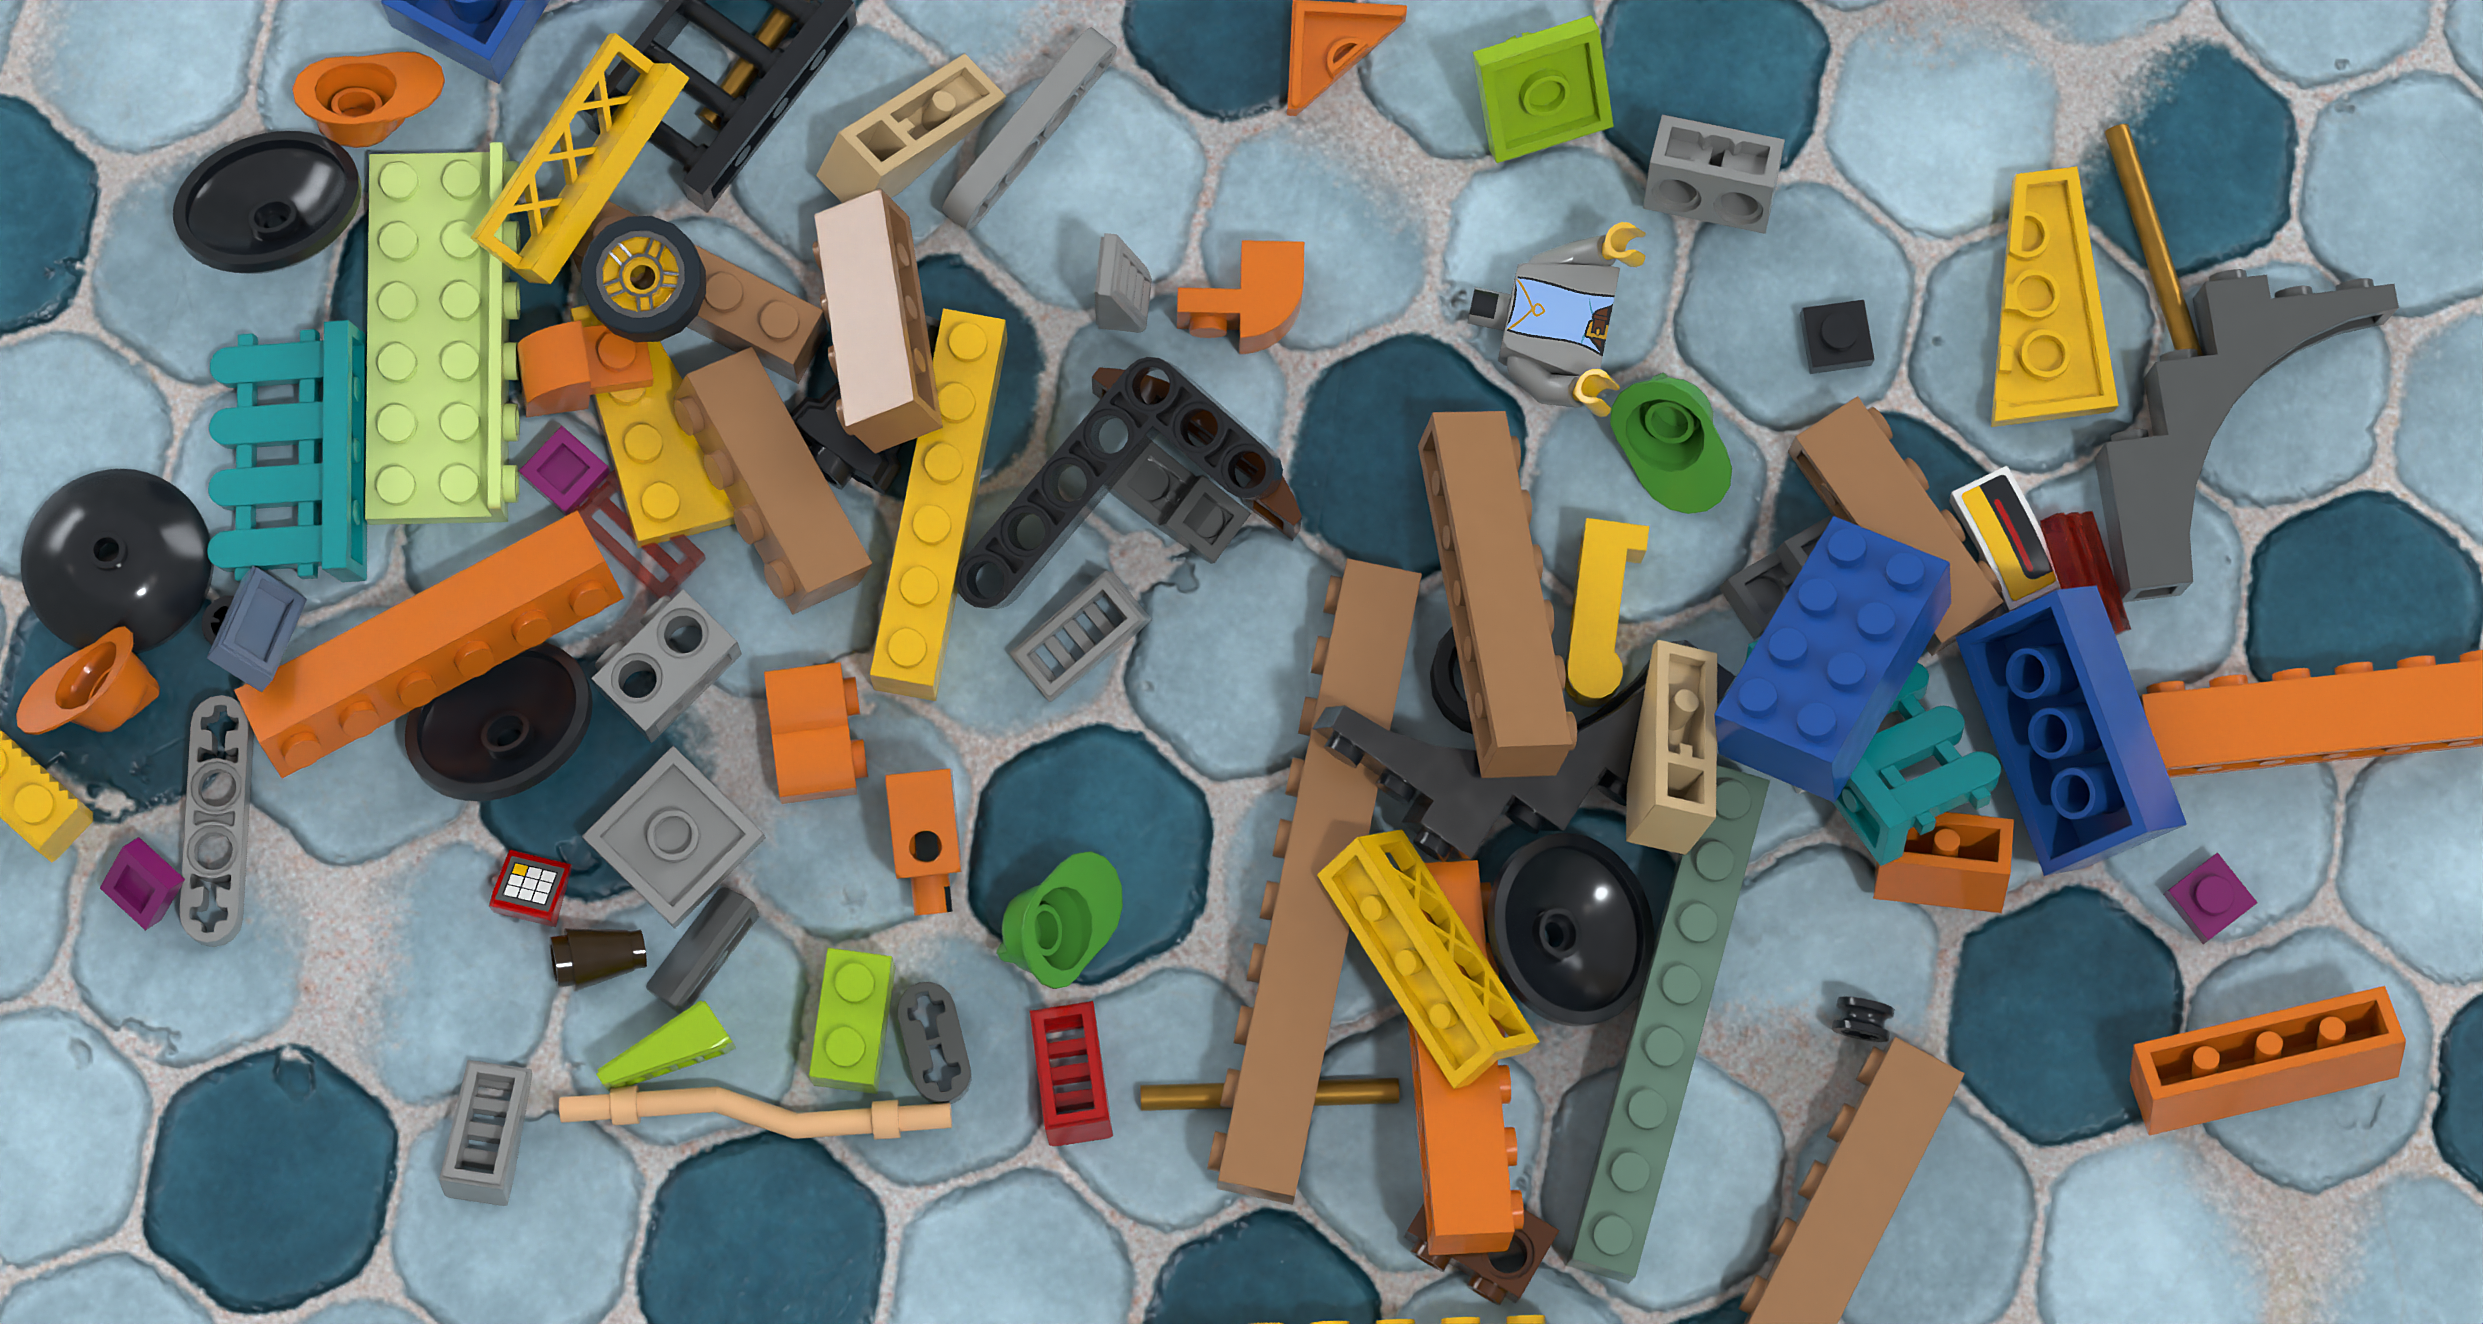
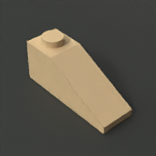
(909, 131)
(1674, 751)

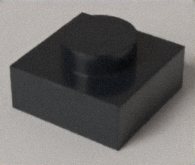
(1836, 336)

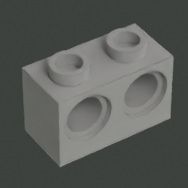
(1713, 174)
(679, 675)

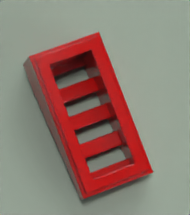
(1080, 1125)

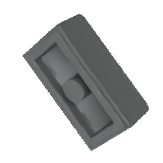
(703, 949)

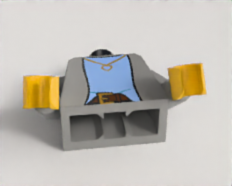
(1560, 318)

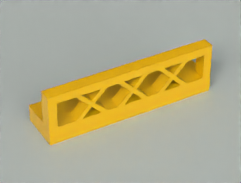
(598, 173)
(1420, 957)

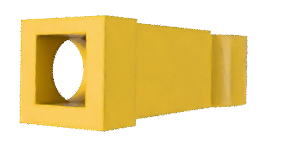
(1591, 660)

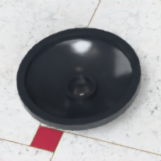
(267, 202)
(149, 586)
(502, 727)
(1594, 924)

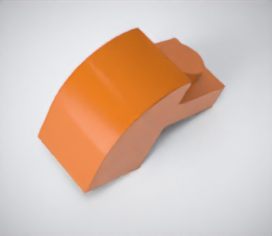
(1263, 305)
(571, 362)

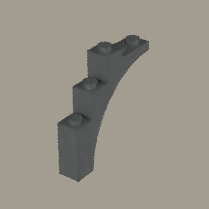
(2243, 335)

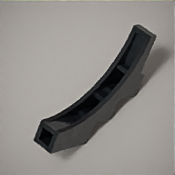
(1458, 807)

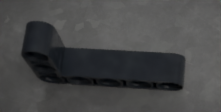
(1104, 471)

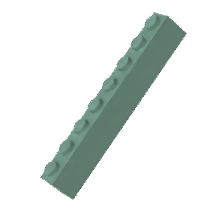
(1666, 1034)

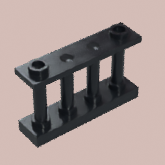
(744, 120)

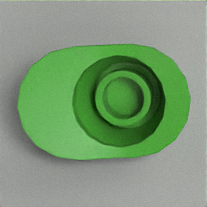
(1672, 443)
(1064, 920)

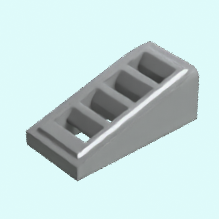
(1121, 287)
(1105, 585)
(481, 1186)

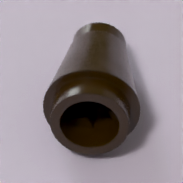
(595, 955)

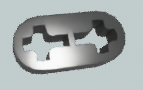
(949, 1039)

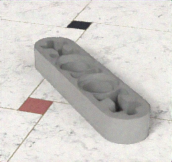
(1029, 129)
(207, 821)

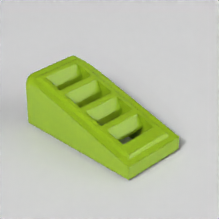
(678, 1044)

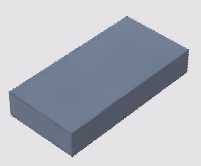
(257, 628)

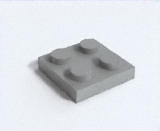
(673, 837)

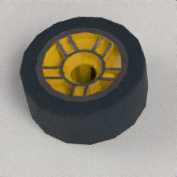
(624, 252)

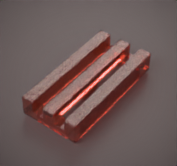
(2083, 562)
(677, 573)

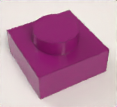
(564, 471)
(142, 883)
(2210, 898)

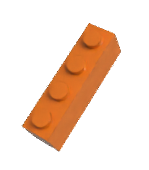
(2267, 1060)

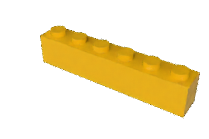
(939, 508)

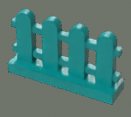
(335, 484)
(1885, 805)

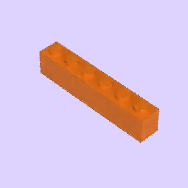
(430, 644)
(2317, 718)
(1463, 1129)

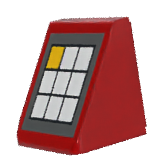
(530, 888)

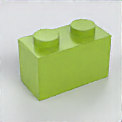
(852, 1021)

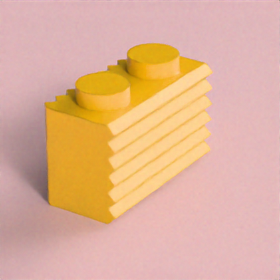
(38, 803)

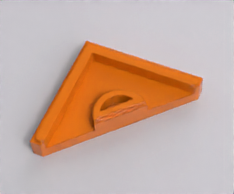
(1330, 41)

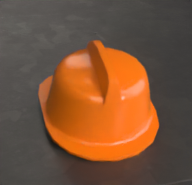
(367, 96)
(91, 688)

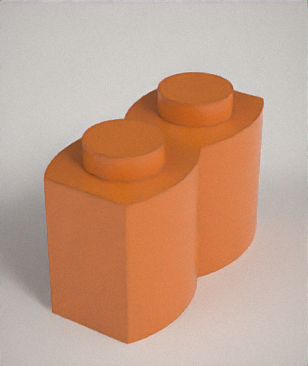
(812, 732)

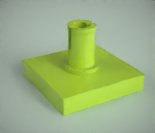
(1543, 88)

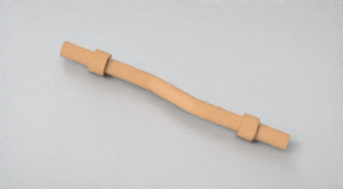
(627, 1106)

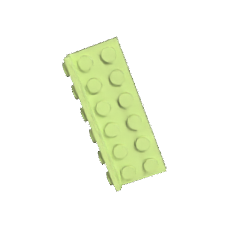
(439, 341)

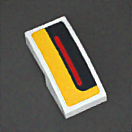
(2006, 537)

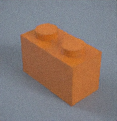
(1953, 866)

